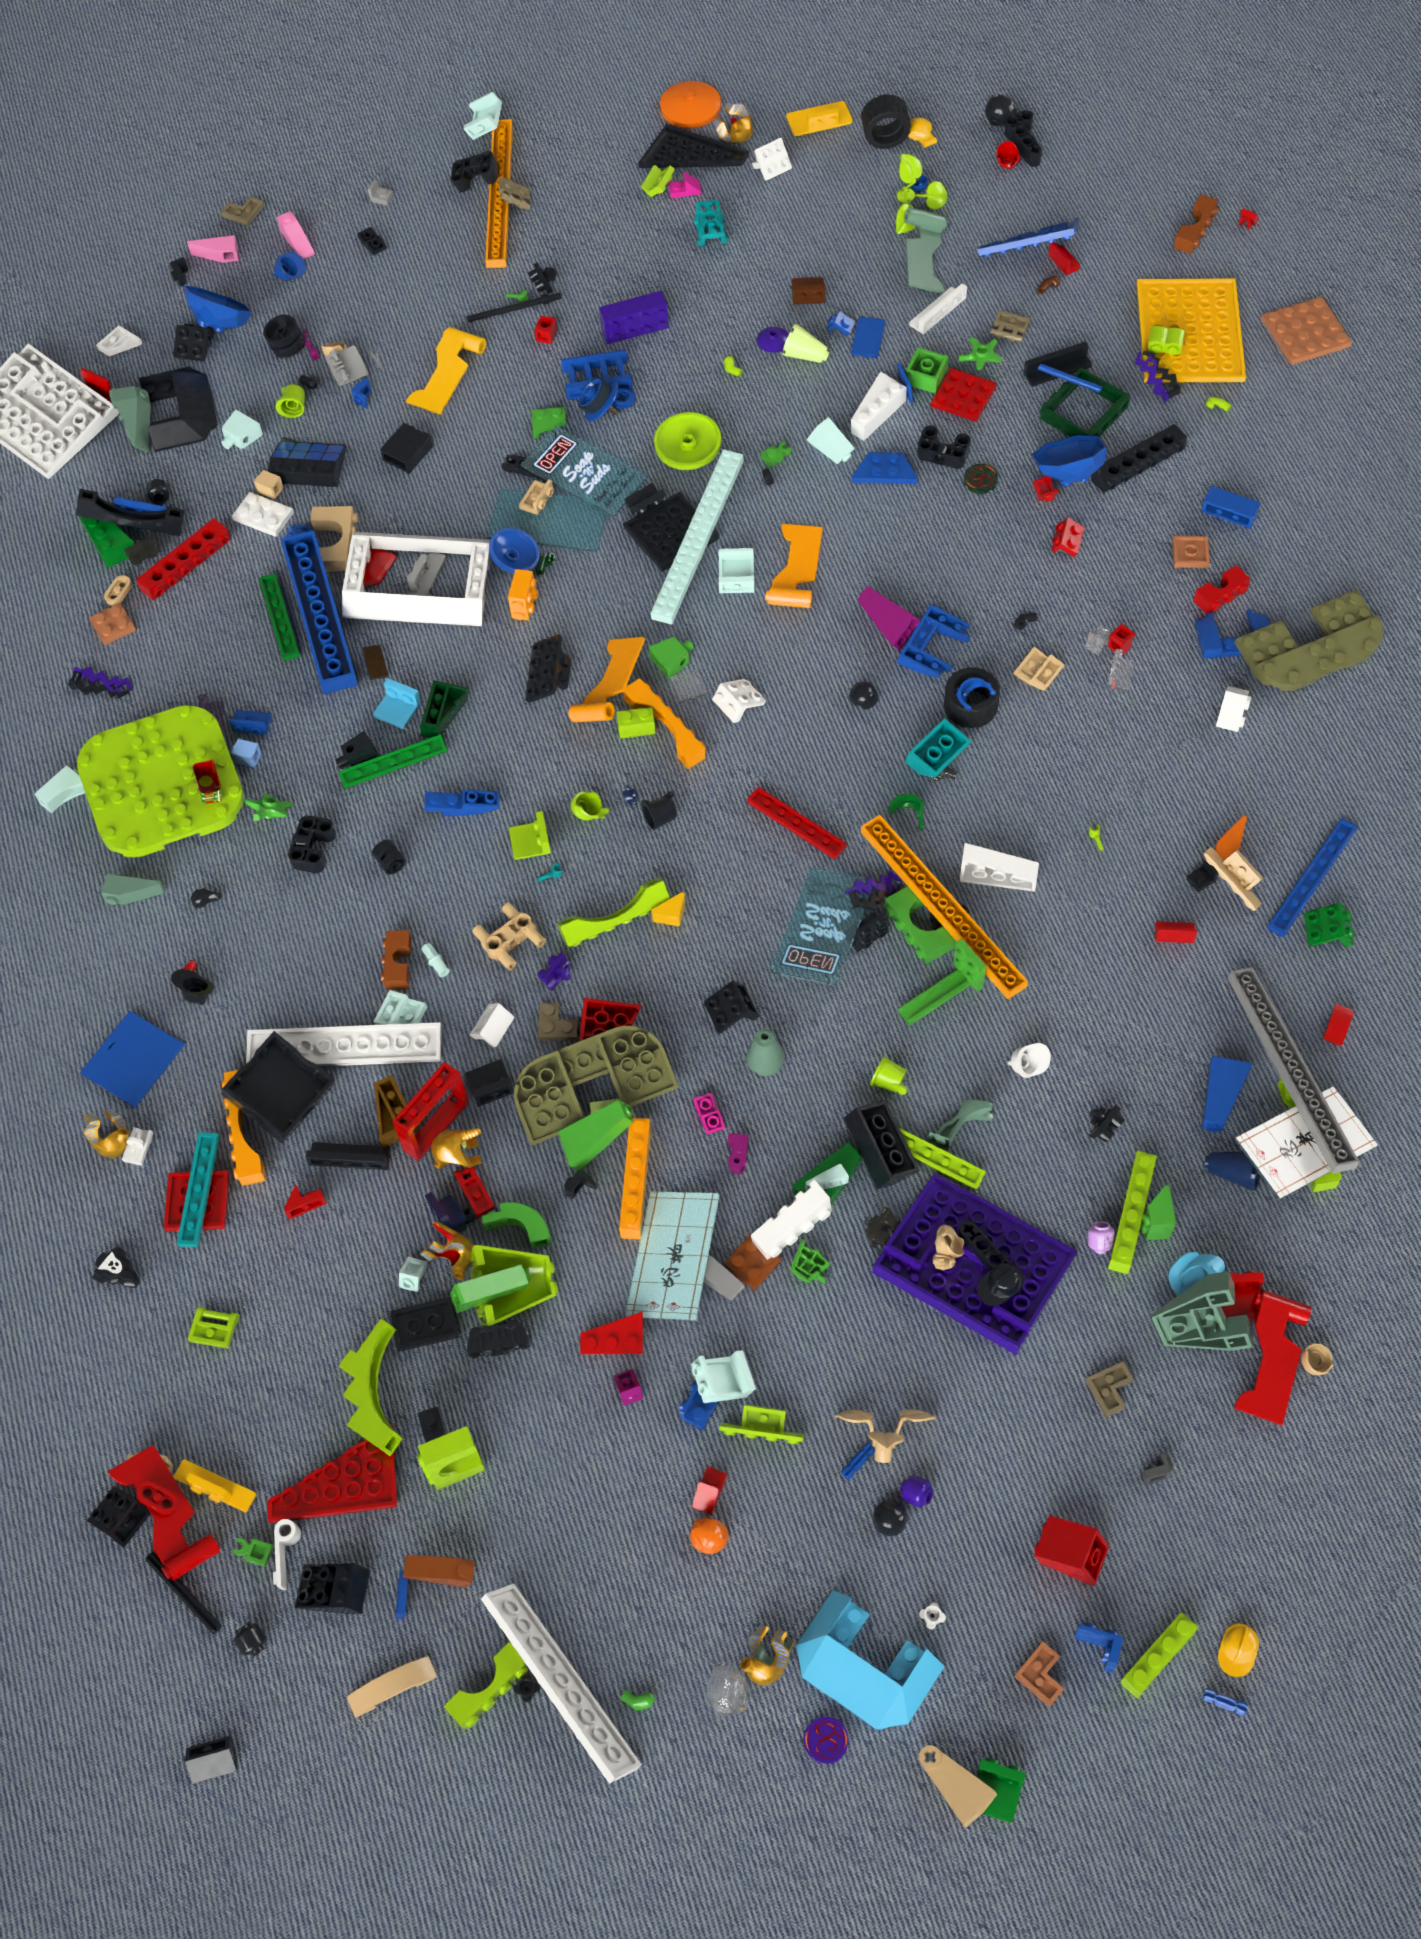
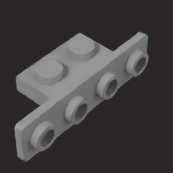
(425, 573)

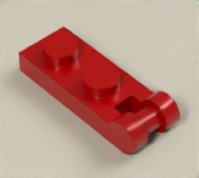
(474, 1191)

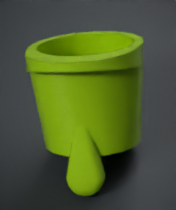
(291, 402)
(889, 1076)

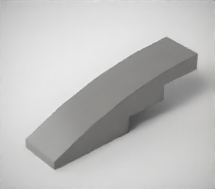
(721, 1279)

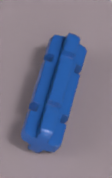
(857, 1461)
(1225, 1701)

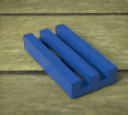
(401, 1596)

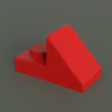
(299, 1205)
(709, 1490)

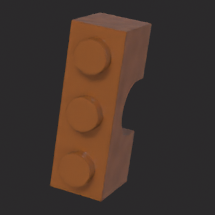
(396, 944)

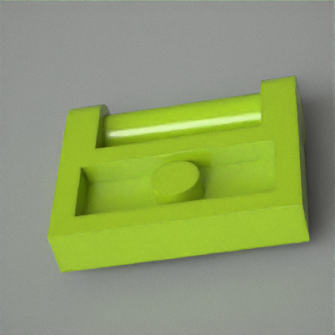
(211, 1333)

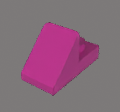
(687, 187)

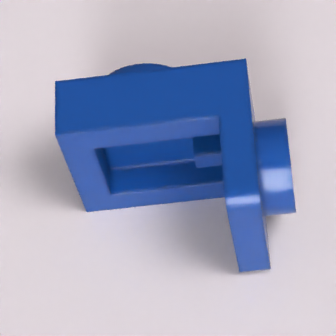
(841, 323)
(360, 392)

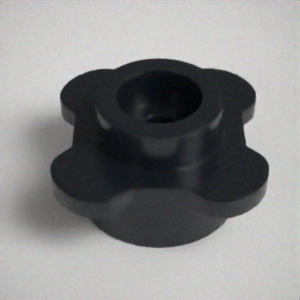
(526, 1681)

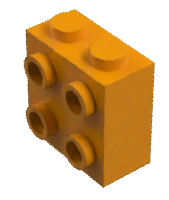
(522, 594)

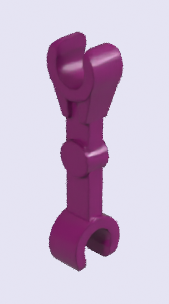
(313, 351)

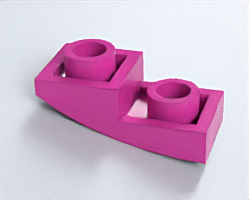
(708, 1113)

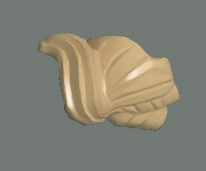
(948, 1248)

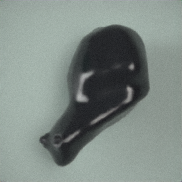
(202, 897)

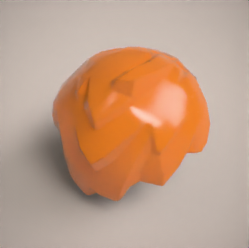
(709, 1535)

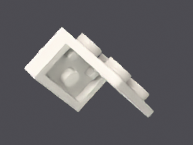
(735, 697)

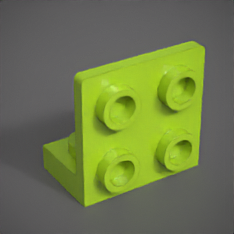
(530, 839)

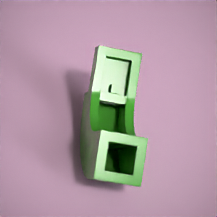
(523, 1217)

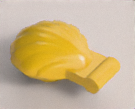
(921, 131)

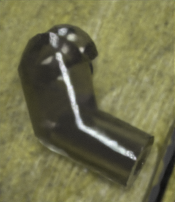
(947, 772)

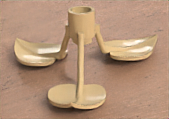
(884, 1441)

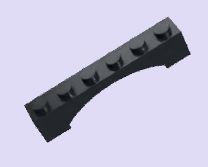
(165, 521)

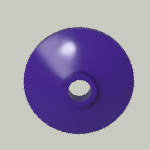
(772, 339)

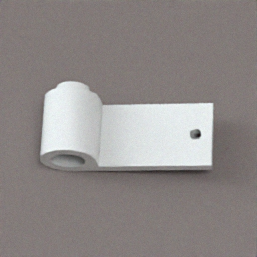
(285, 1534)

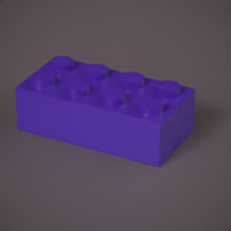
(634, 317)

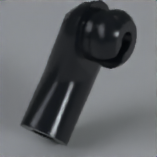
(311, 382)
(1023, 619)

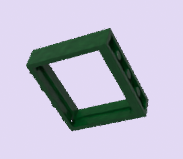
(1109, 392)

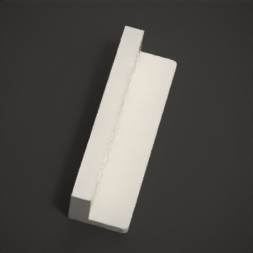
(939, 308)

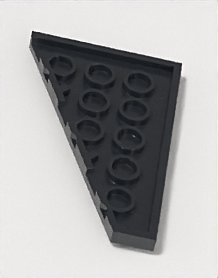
(688, 149)

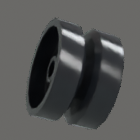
(284, 336)

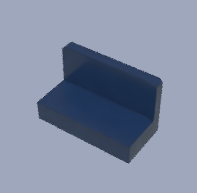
(446, 1210)

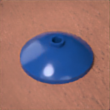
(514, 544)

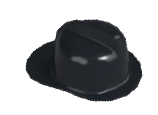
(193, 986)
(1000, 1284)

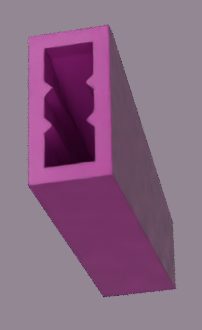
(890, 618)

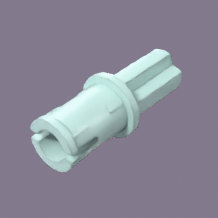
(435, 960)

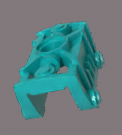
(701, 222)

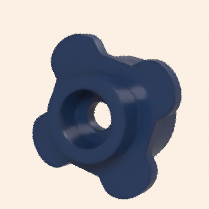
(630, 795)

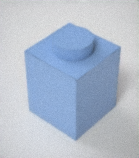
(246, 753)

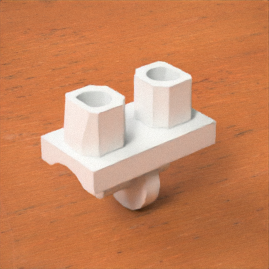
(137, 1146)

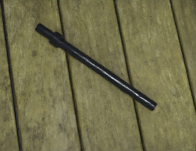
(544, 299)

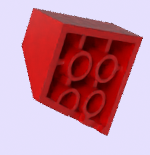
(604, 1015)

